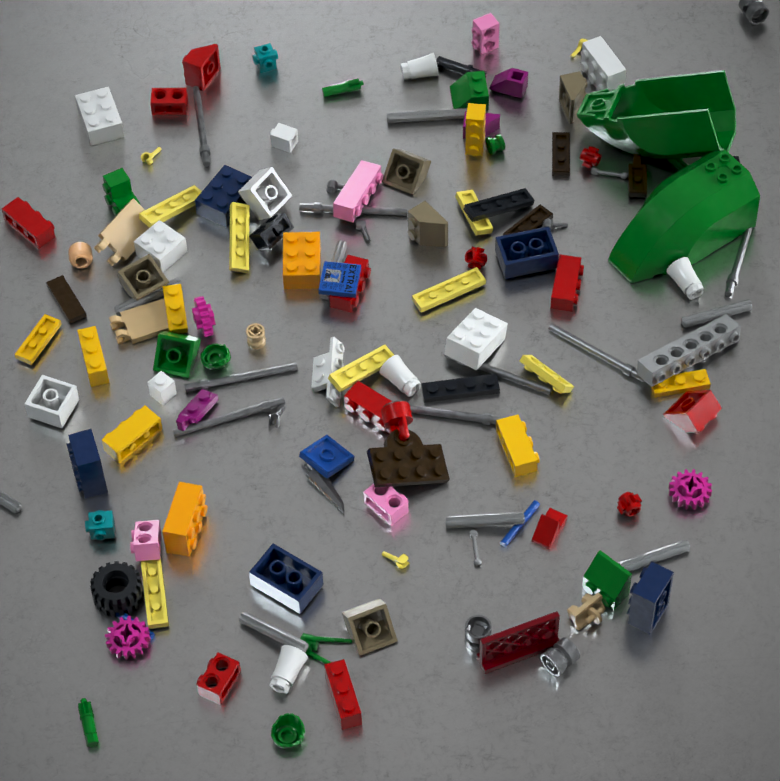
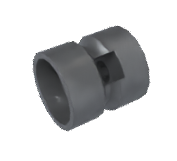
(754, 10)
(476, 629)
(560, 656)

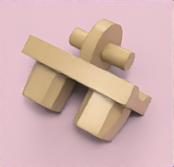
(589, 611)

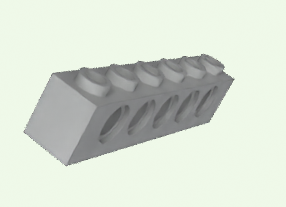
(688, 350)

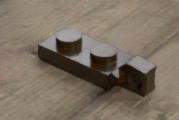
(637, 178)

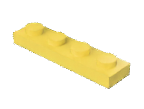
(170, 206)
(239, 237)
(448, 289)
(360, 368)
(154, 593)

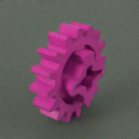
(203, 316)
(680, 487)
(135, 641)

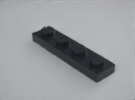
(498, 204)
(460, 388)

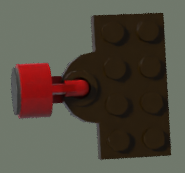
(404, 456)

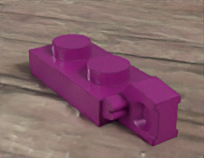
(196, 409)

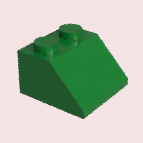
(470, 89)
(176, 353)
(607, 579)

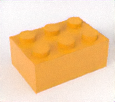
(301, 260)
(184, 519)

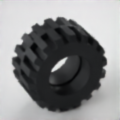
(117, 575)

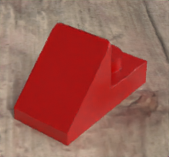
(549, 528)

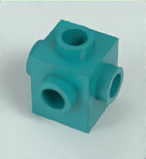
(265, 57)
(100, 525)

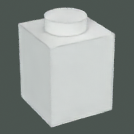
(284, 137)
(162, 388)

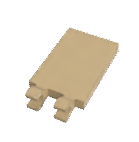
(122, 232)
(140, 322)

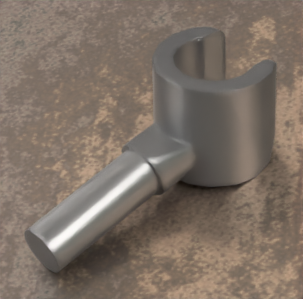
(332, 186)
(548, 222)
(361, 225)
(275, 418)

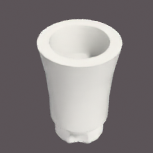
(420, 67)
(686, 278)
(400, 375)
(287, 668)

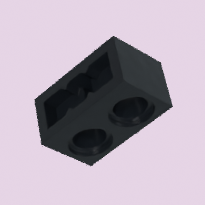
(271, 231)

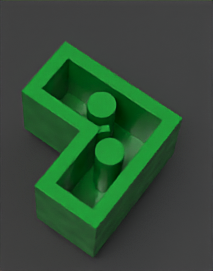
(117, 190)

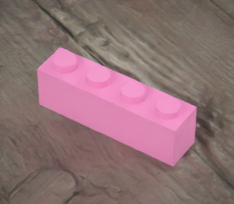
(357, 191)

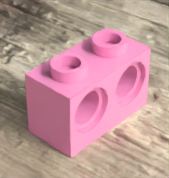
(485, 33)
(383, 504)
(146, 540)

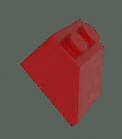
(201, 66)
(693, 410)

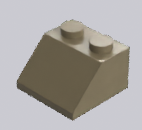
(572, 94)
(406, 170)
(427, 226)
(142, 277)
(370, 626)

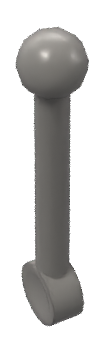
(594, 171)
(473, 534)

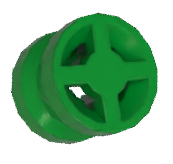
(495, 144)

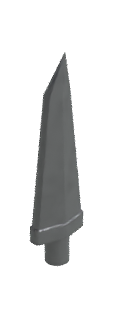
(325, 487)

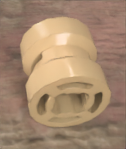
(255, 336)

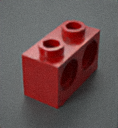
(169, 101)
(222, 679)

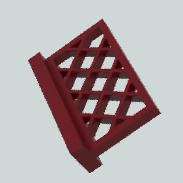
(517, 649)

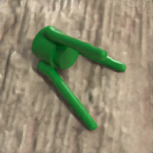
(313, 642)

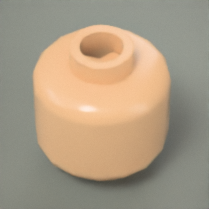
(80, 255)

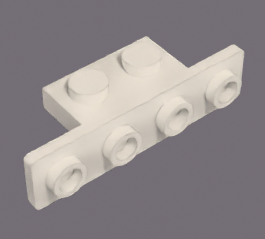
(324, 366)

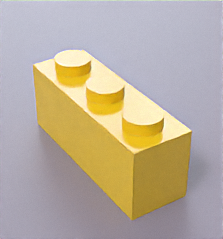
(475, 129)
(93, 356)
(131, 434)
(517, 445)

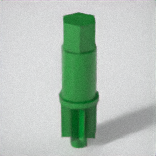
(340, 88)
(88, 723)

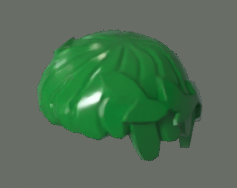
(215, 356)
(288, 731)

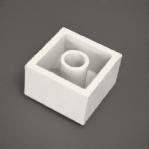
(265, 193)
(162, 244)
(52, 401)

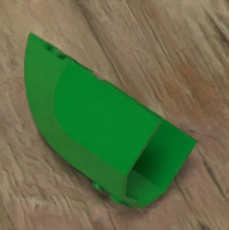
(665, 115)
(688, 217)

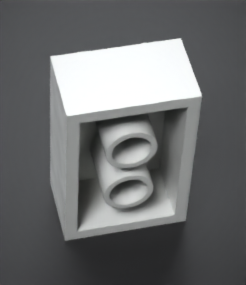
(601, 65)
(99, 116)
(475, 338)

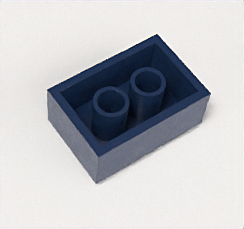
(218, 195)
(526, 252)
(86, 464)
(286, 578)
(650, 597)

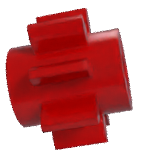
(590, 157)
(476, 257)
(629, 504)

